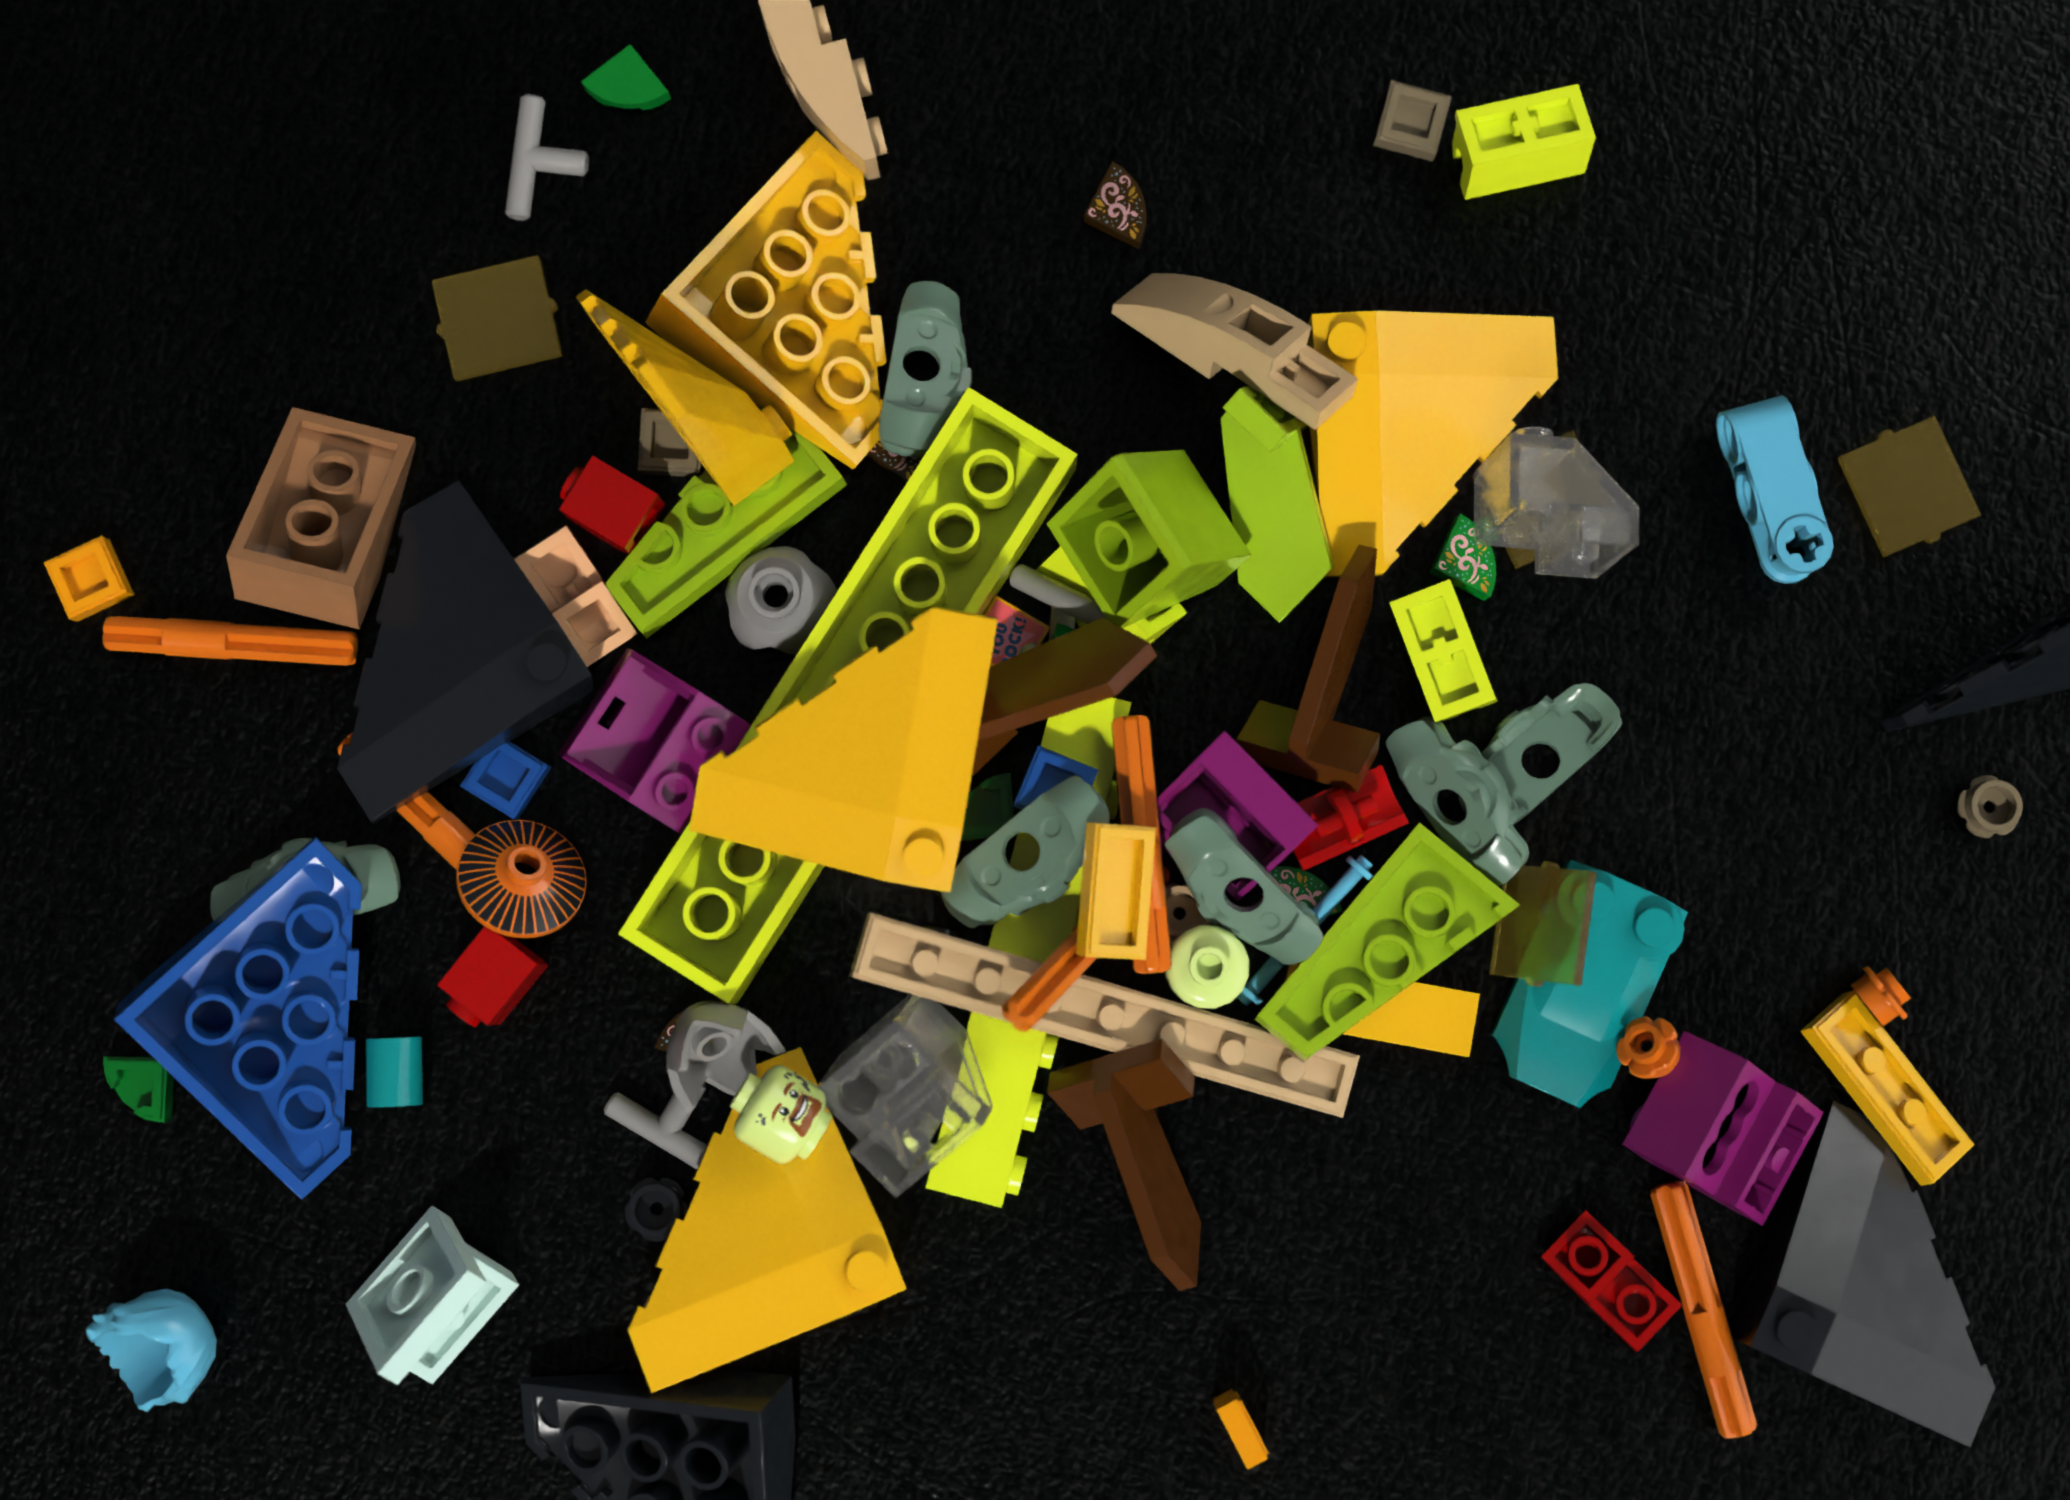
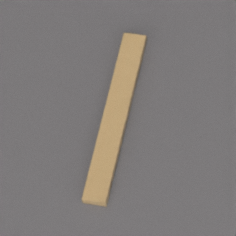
(1102, 1014)

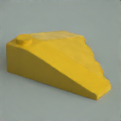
(787, 304)
(1423, 411)
(711, 415)
(868, 767)
(762, 1254)

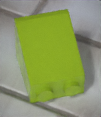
(1147, 535)

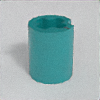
(394, 1072)

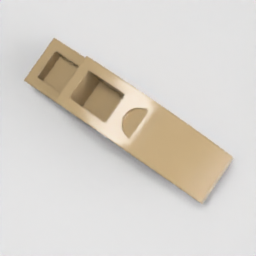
(825, 80)
(1234, 330)

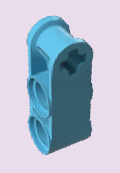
(1775, 487)

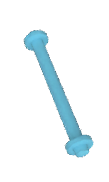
(1323, 908)

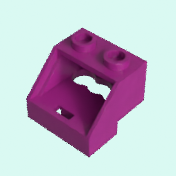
(653, 739)
(1246, 798)
(1686, 1116)

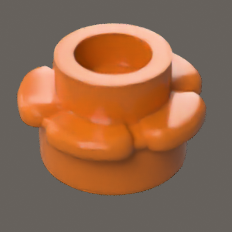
(1881, 994)
(1663, 1054)

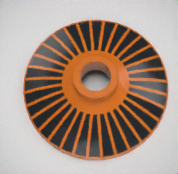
(515, 901)

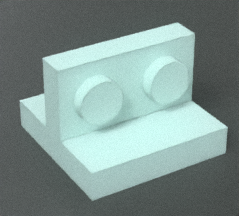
(427, 1300)

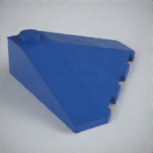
(261, 1016)

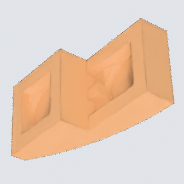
(576, 595)

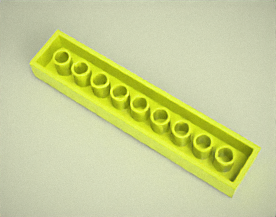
(942, 546)

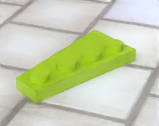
(1391, 935)

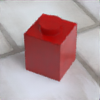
(610, 504)
(491, 978)

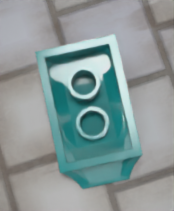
(1569, 1034)

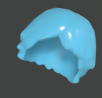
(157, 1344)

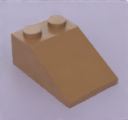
(321, 518)

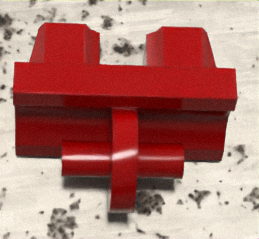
(1348, 818)

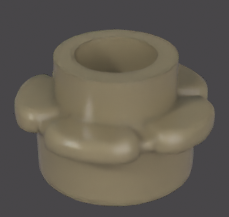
(2006, 803)

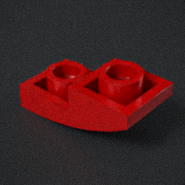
(1611, 1281)

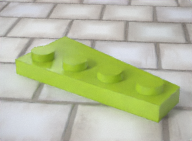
(710, 537)

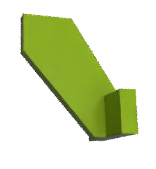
(1273, 502)

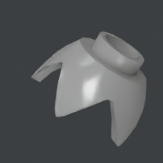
(784, 626)
(715, 1046)

